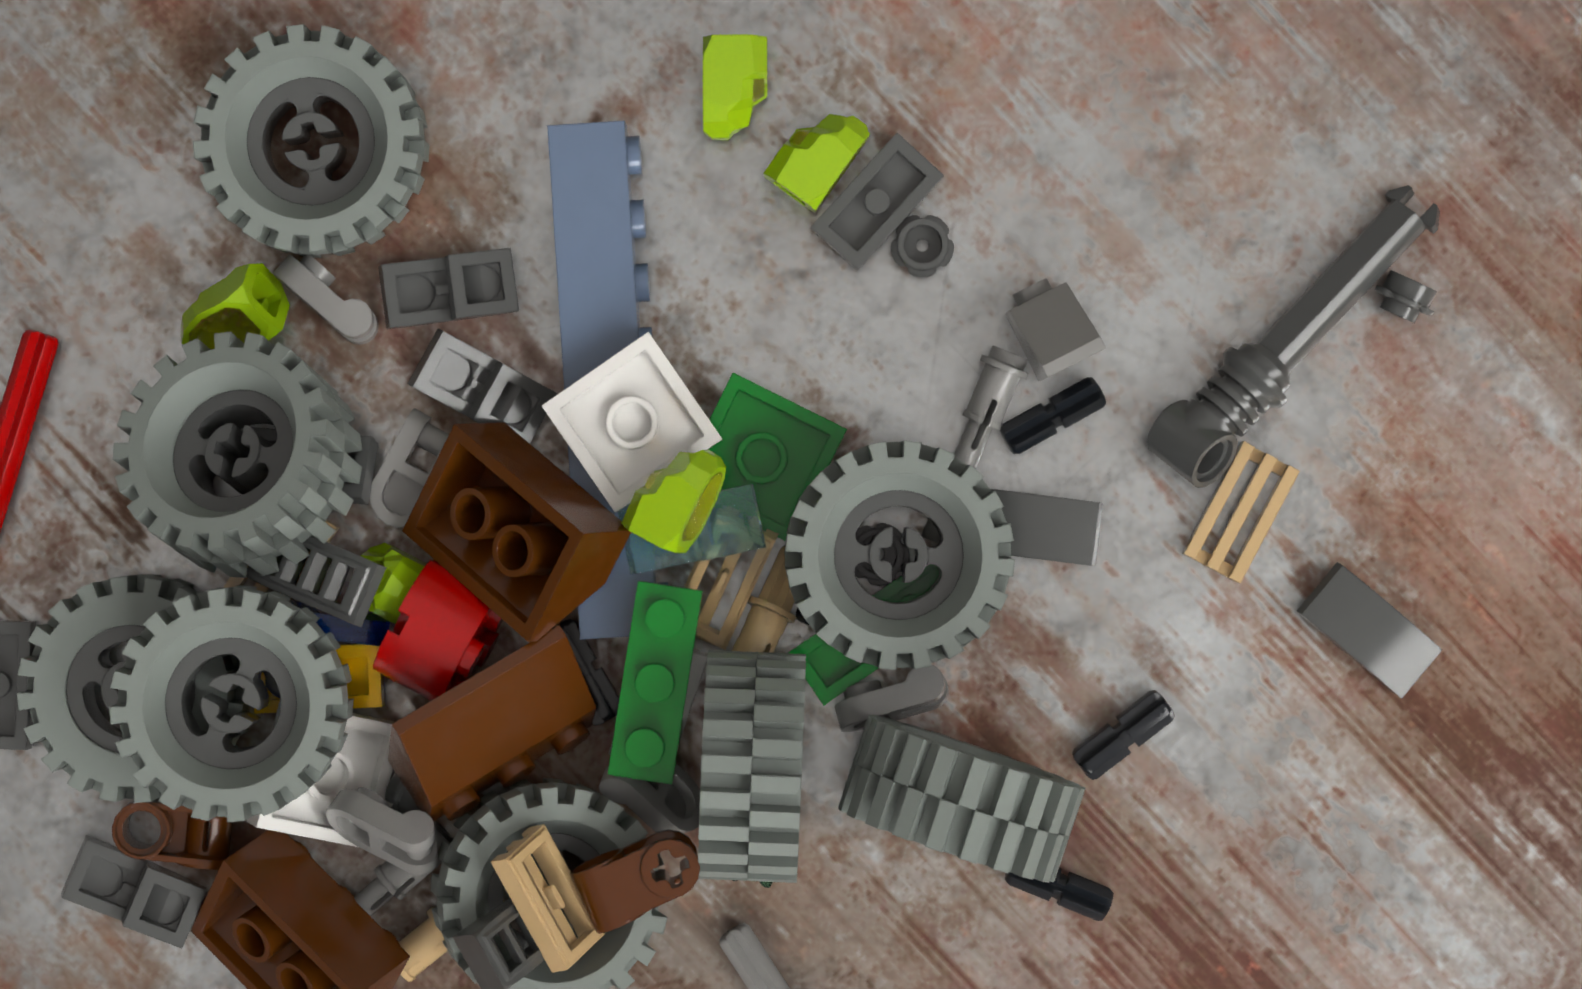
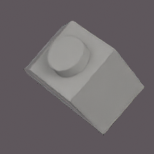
(1052, 328)

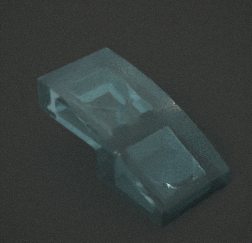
(730, 530)

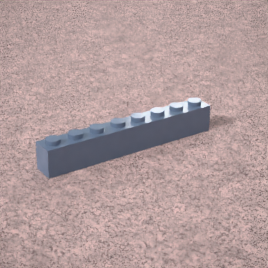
(598, 300)

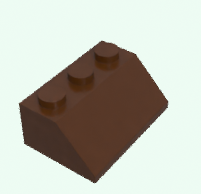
(514, 528)
(492, 727)
(291, 925)

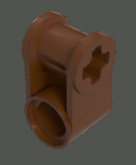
(181, 837)
(623, 884)

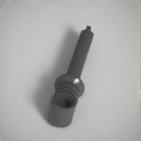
(1199, 435)

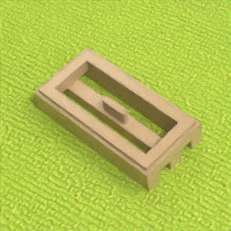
(1266, 465)
(722, 637)
(542, 904)

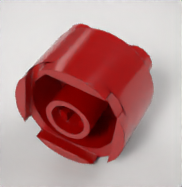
(437, 635)

